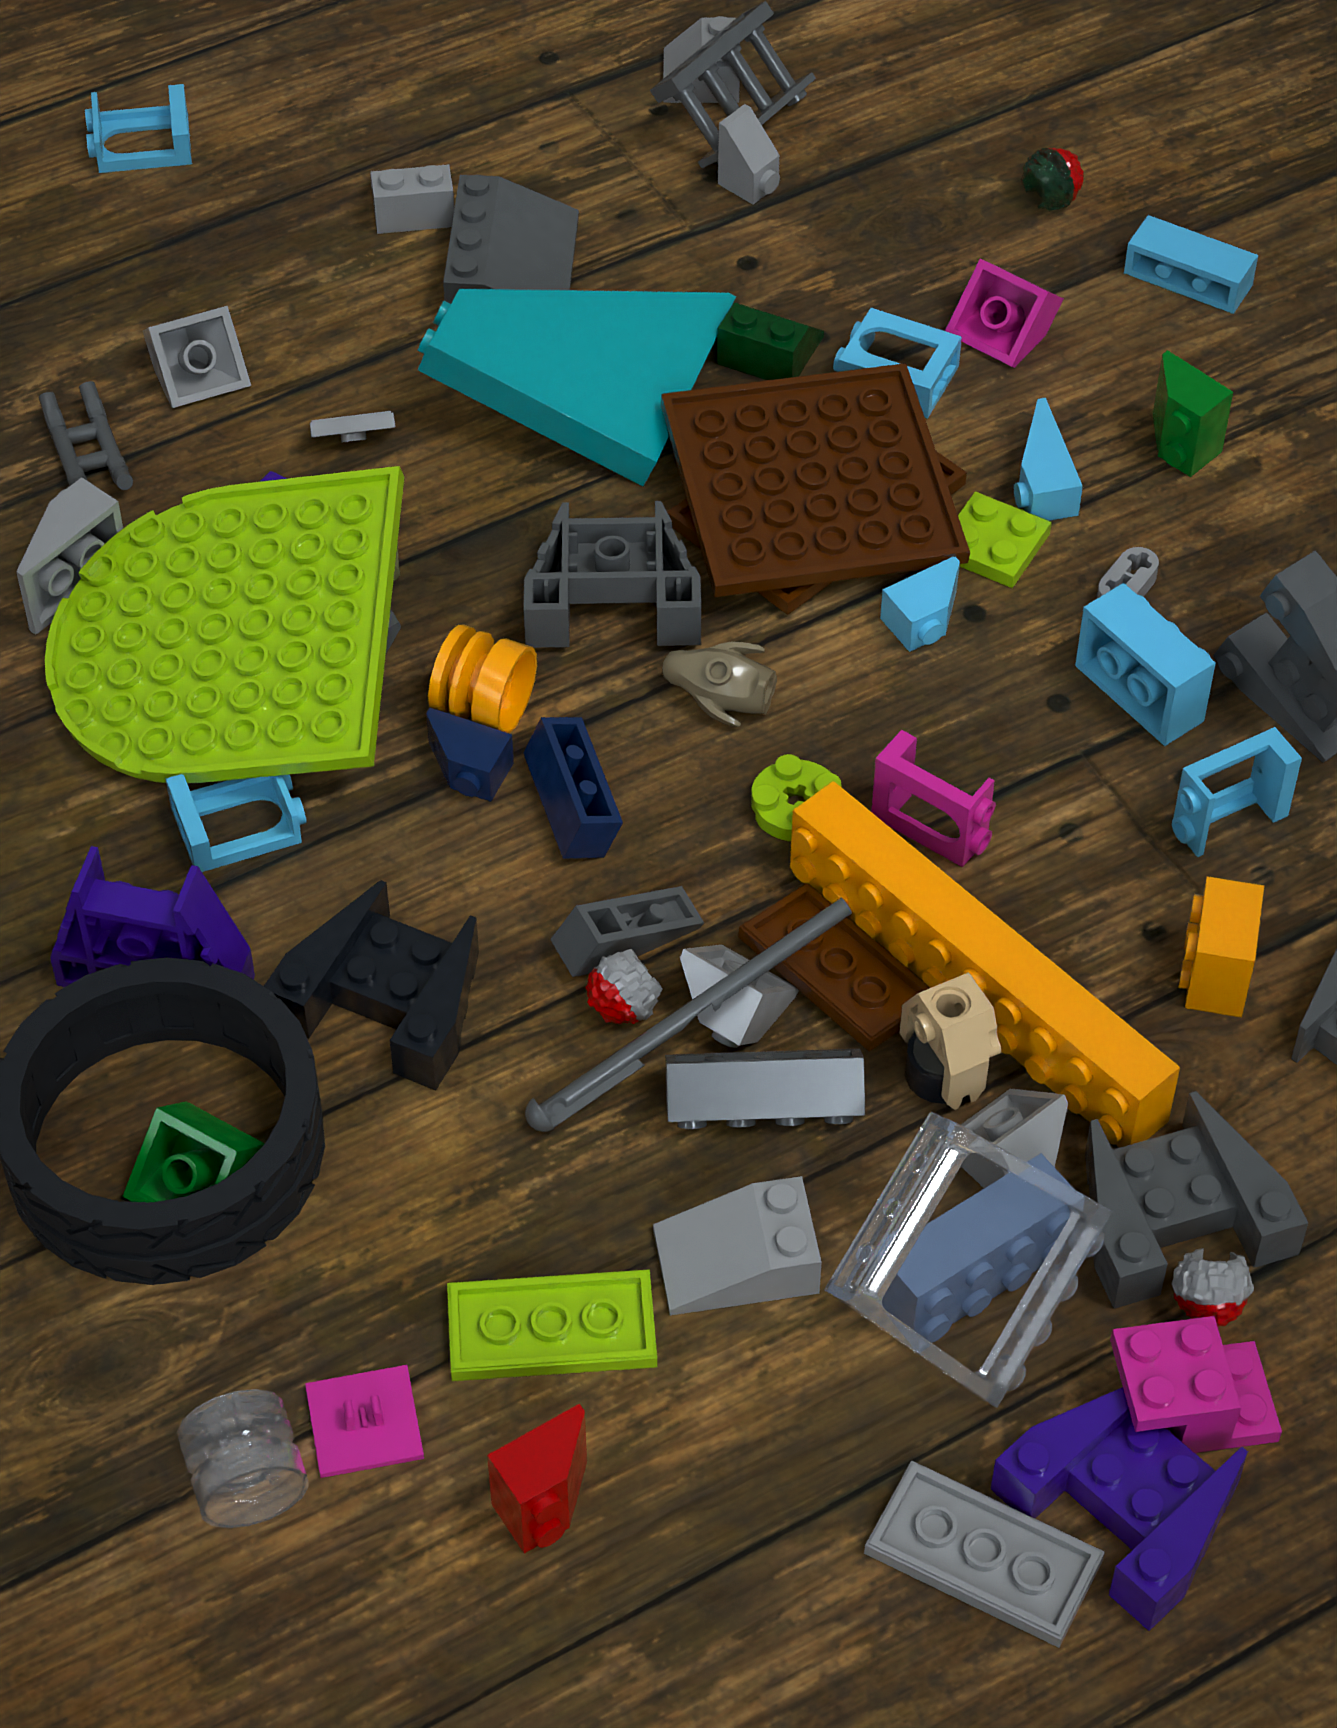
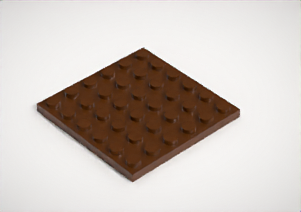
(812, 479)

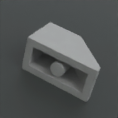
(746, 156)

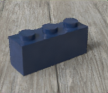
(572, 787)

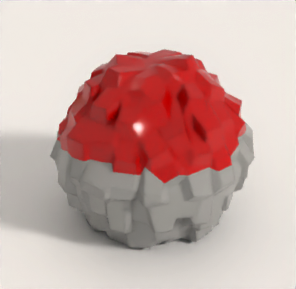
(622, 989)
(1212, 1287)

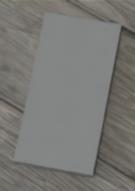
(985, 1553)

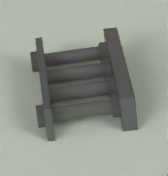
(704, 67)

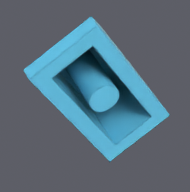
(921, 605)

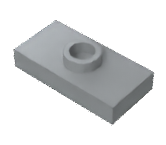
(352, 427)

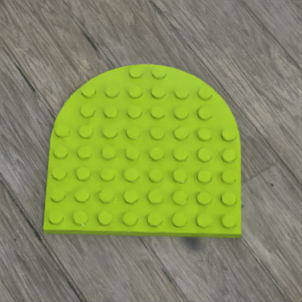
(234, 632)

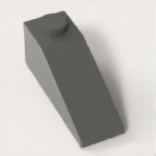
(622, 924)

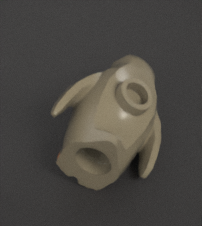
(723, 679)

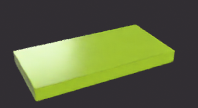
(551, 1325)

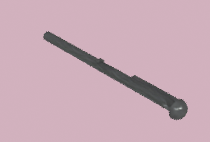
(626, 1060)

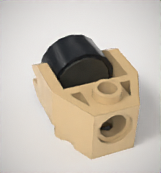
(949, 1041)

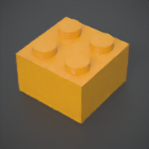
(1221, 946)

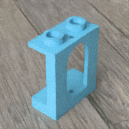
(109, 123)
(927, 383)
(1270, 786)
(190, 805)

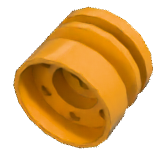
(483, 678)

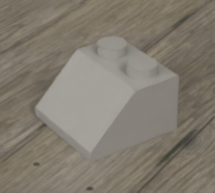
(687, 44)
(412, 198)

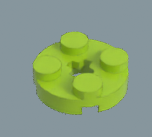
(780, 781)

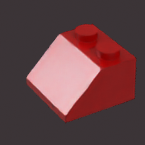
(540, 1479)

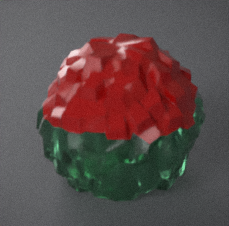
(1054, 176)

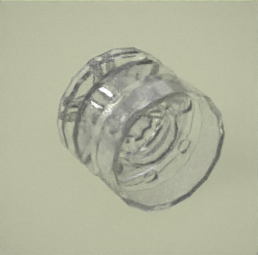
(242, 1458)

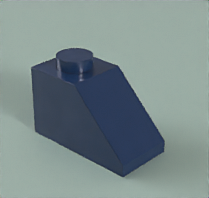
(470, 753)

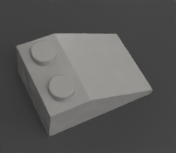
(65, 539)
(740, 1249)

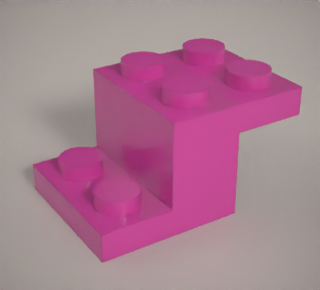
(1195, 1385)

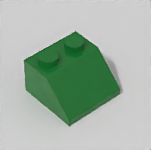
(1189, 415)
(186, 1154)

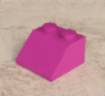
(1003, 313)

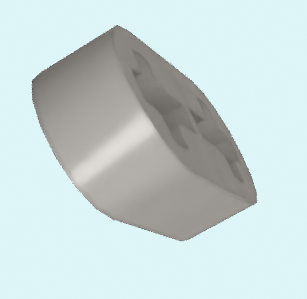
(1121, 572)

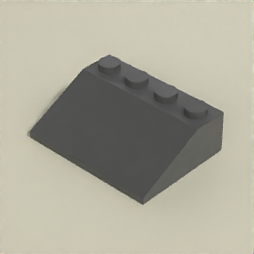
(508, 238)

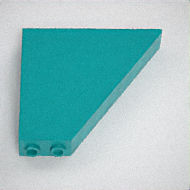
(578, 362)

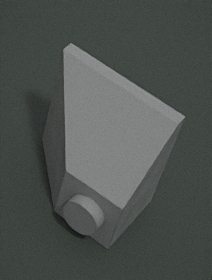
(197, 357)
(748, 1012)
(1020, 1124)

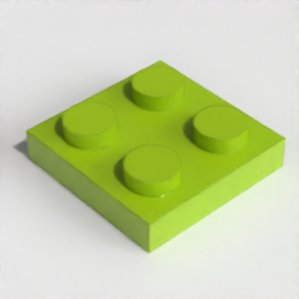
(1000, 538)

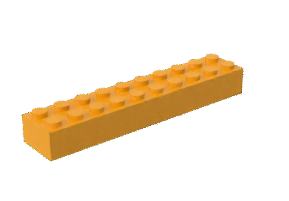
(945, 932)

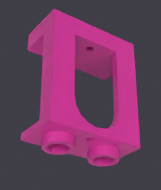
(899, 778)

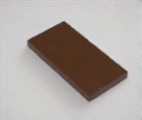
(839, 970)

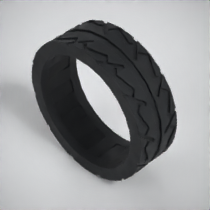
(142, 1006)

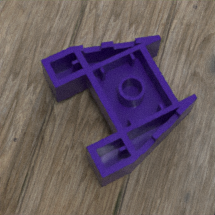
(128, 923)
(1134, 1483)

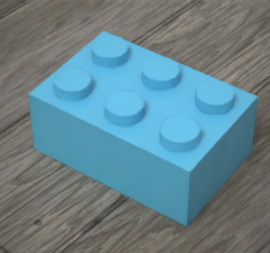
(1144, 663)

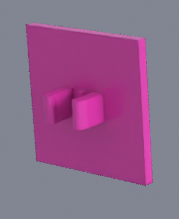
(364, 1421)

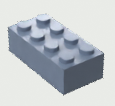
(976, 1253)

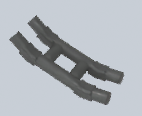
(97, 428)

